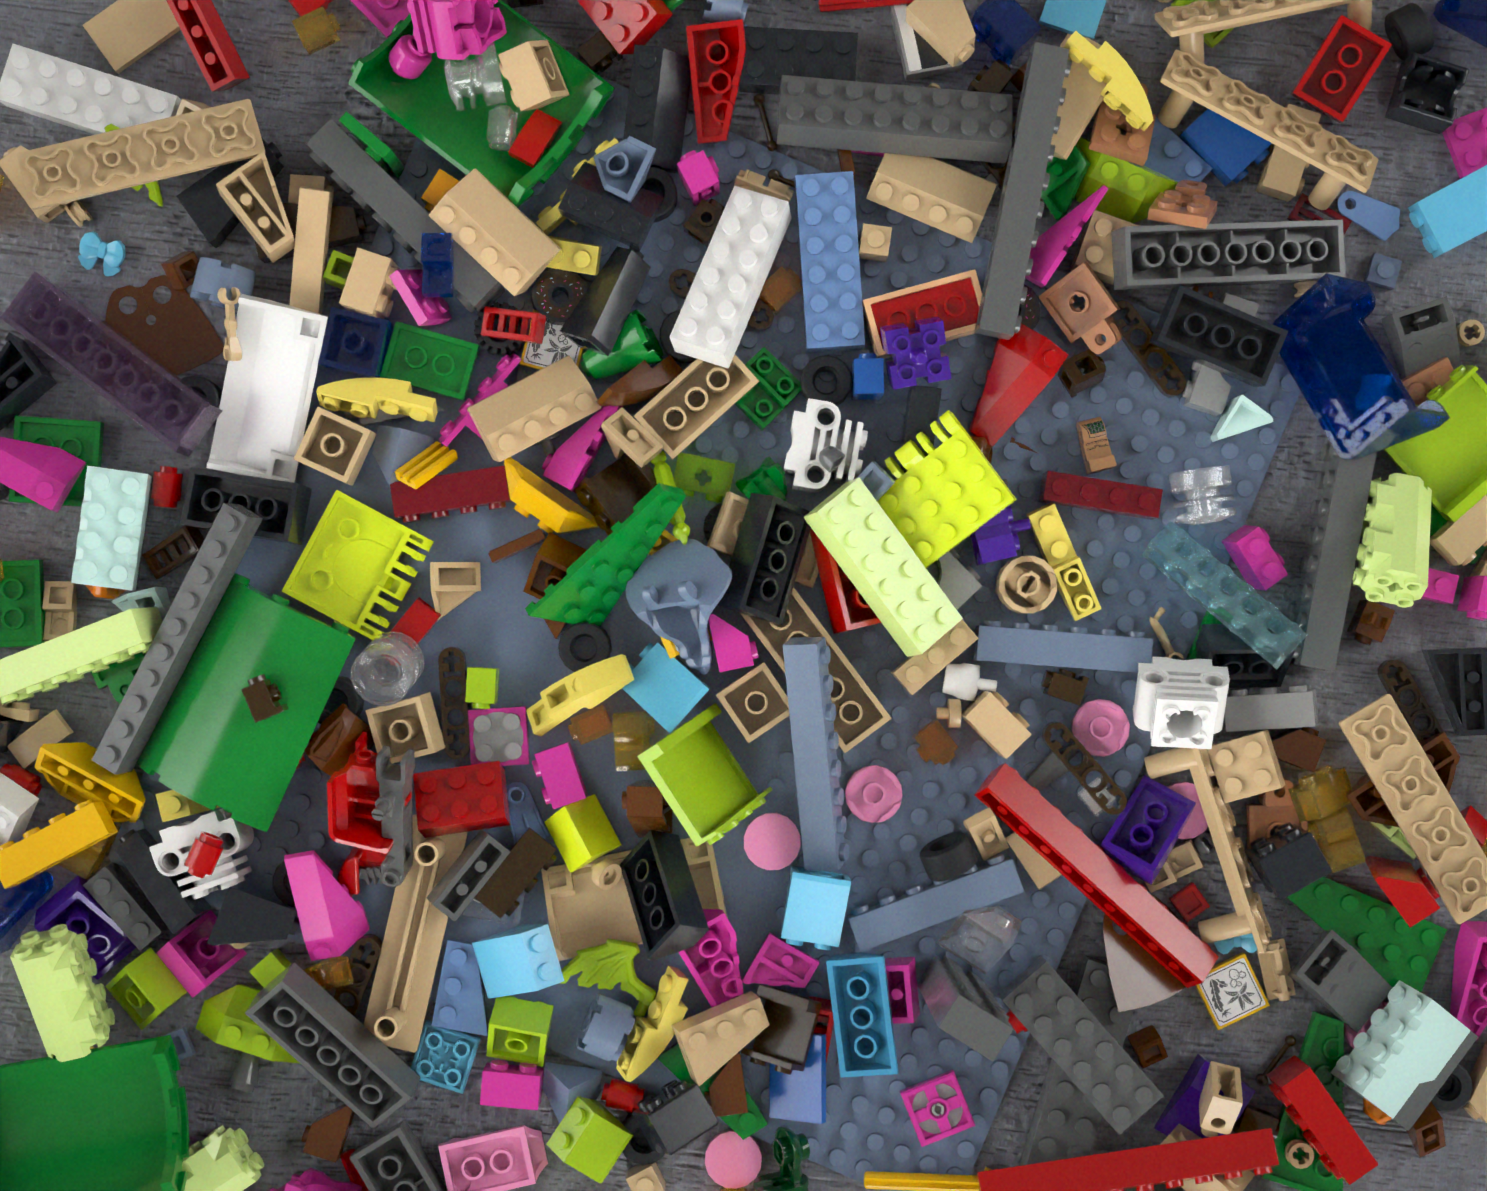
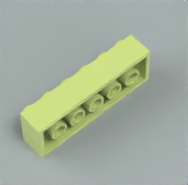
(883, 567)
(78, 653)

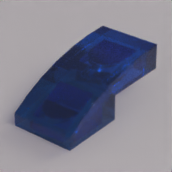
(437, 264)

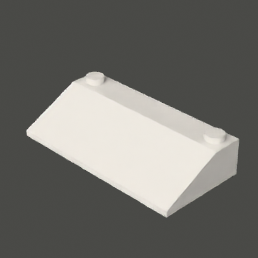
(267, 390)

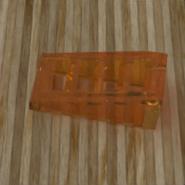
(331, 973)

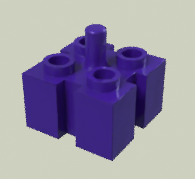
(915, 352)
(998, 537)

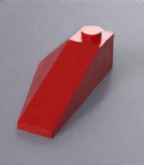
(716, 68)
(1015, 379)

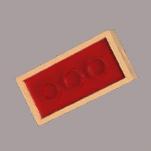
(950, 298)

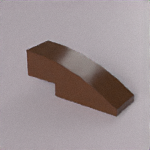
(641, 383)

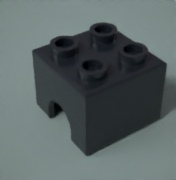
(1426, 93)
(1288, 860)
(674, 1117)

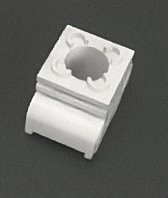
(811, 437)
(1181, 701)
(179, 840)

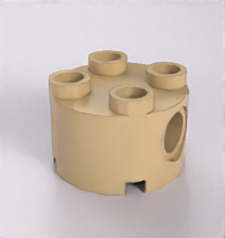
(1026, 584)

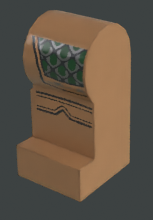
(1095, 445)

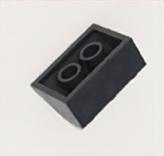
(607, 213)
(1244, 664)

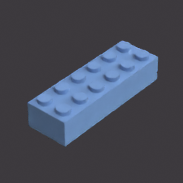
(829, 262)

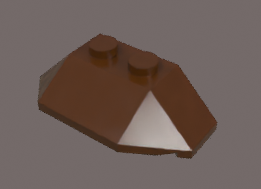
(1369, 802)

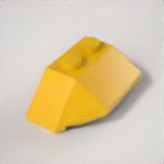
(544, 502)
(78, 779)

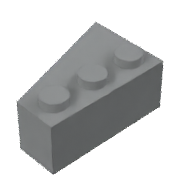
(1271, 709)

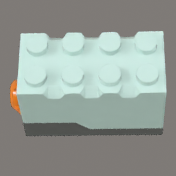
(112, 531)
(1404, 1056)

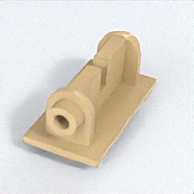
(754, 182)
(1275, 971)

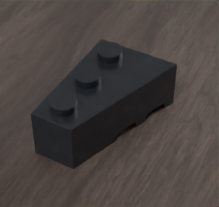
(21, 379)
(1462, 685)

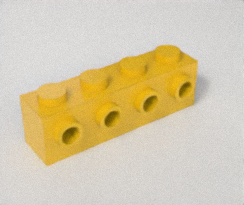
(54, 843)

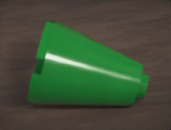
(632, 347)

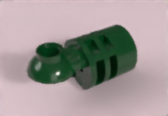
(789, 1152)

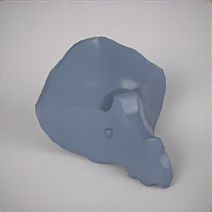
(677, 594)

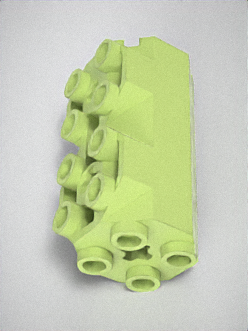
(1395, 541)
(61, 993)
(222, 1162)

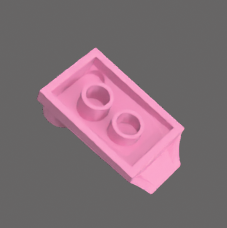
(494, 1160)

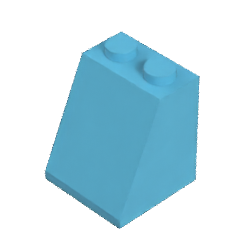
(1452, 213)
(664, 686)
(815, 907)
(518, 960)

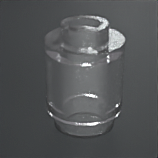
(501, 127)

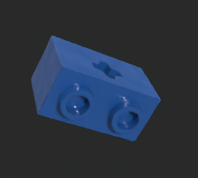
(867, 377)

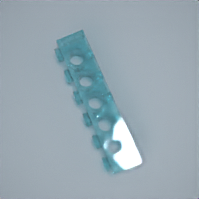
(1226, 608)

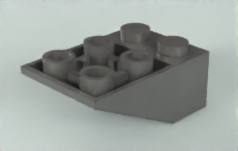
(1422, 336)
(1341, 979)

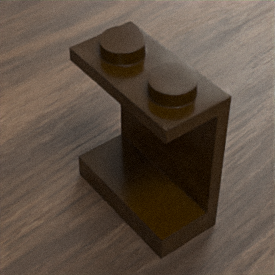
(615, 491)
(789, 1033)

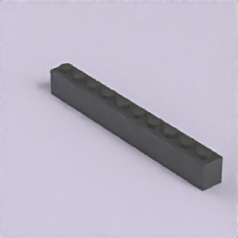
(1022, 191)
(177, 638)

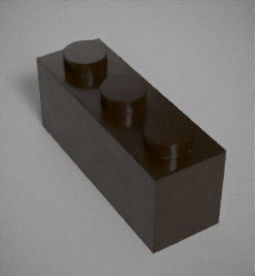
(517, 873)

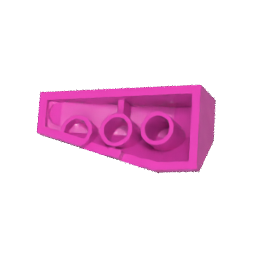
(1053, 243)
(577, 454)
(39, 471)
(324, 908)
(715, 960)
(1470, 977)

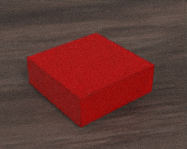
(1189, 902)

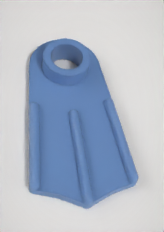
(1370, 214)
(524, 813)

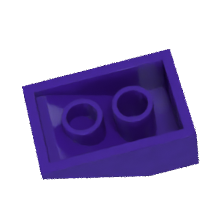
(1147, 829)
(84, 915)
(1184, 1104)

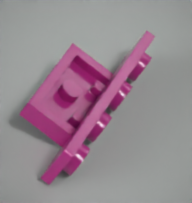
(486, 388)

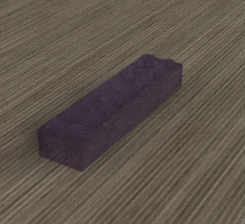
(111, 364)

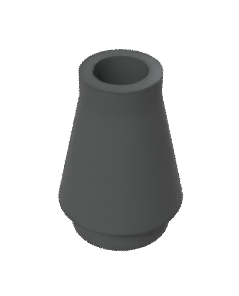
(245, 1073)

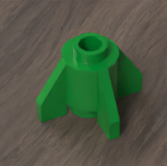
(766, 480)

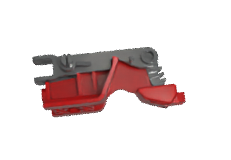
(374, 814)

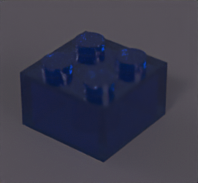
(1004, 28)
(355, 343)

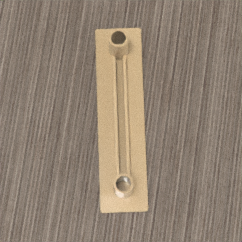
(1204, 17)
(1269, 120)
(140, 154)
(1420, 805)
(1230, 850)
(411, 945)

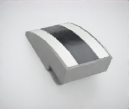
(917, 55)

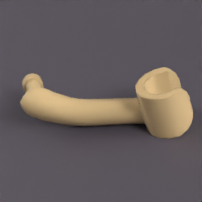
(1162, 636)

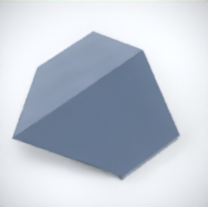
(624, 167)
(396, 447)
(566, 1082)

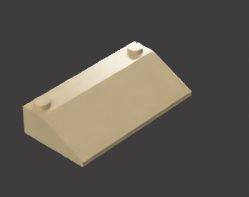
(586, 915)

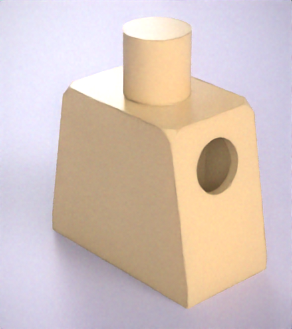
(1217, 1111)

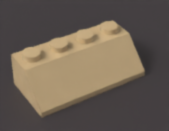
(1078, 107)
(932, 193)
(494, 232)
(694, 402)
(533, 408)

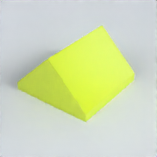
(582, 832)

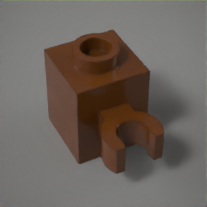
(1370, 622)

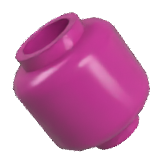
(407, 60)

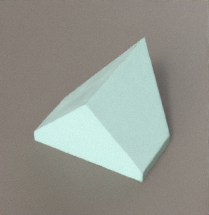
(1239, 417)
(145, 598)

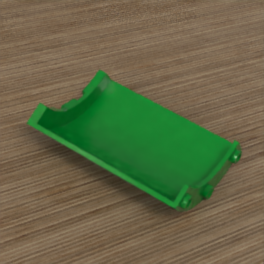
(461, 136)
(207, 736)
(95, 1121)

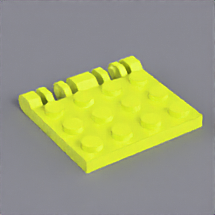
(944, 493)
(353, 562)

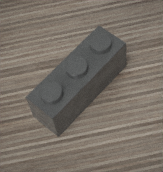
(468, 875)
(126, 906)

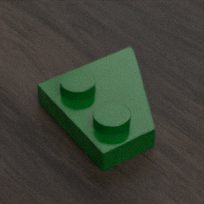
(1064, 181)

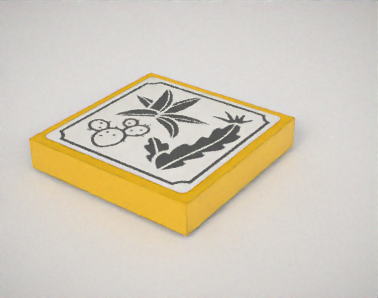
(554, 347)
(1232, 991)

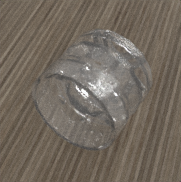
(475, 77)
(1202, 494)
(387, 668)

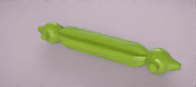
(664, 476)

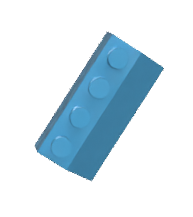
(862, 1015)

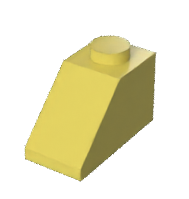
(175, 806)

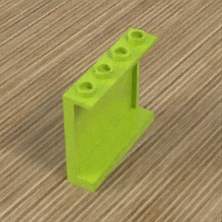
(1455, 454)
(701, 779)

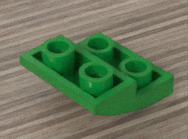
(772, 392)

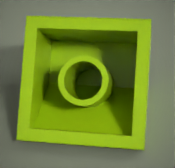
(146, 988)
(519, 1030)
(589, 1138)

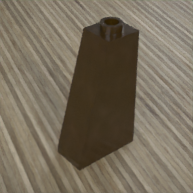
(345, 228)

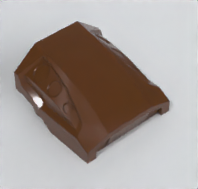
(336, 740)

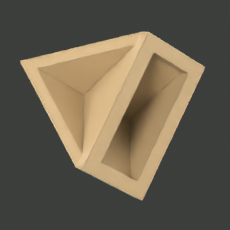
(453, 584)

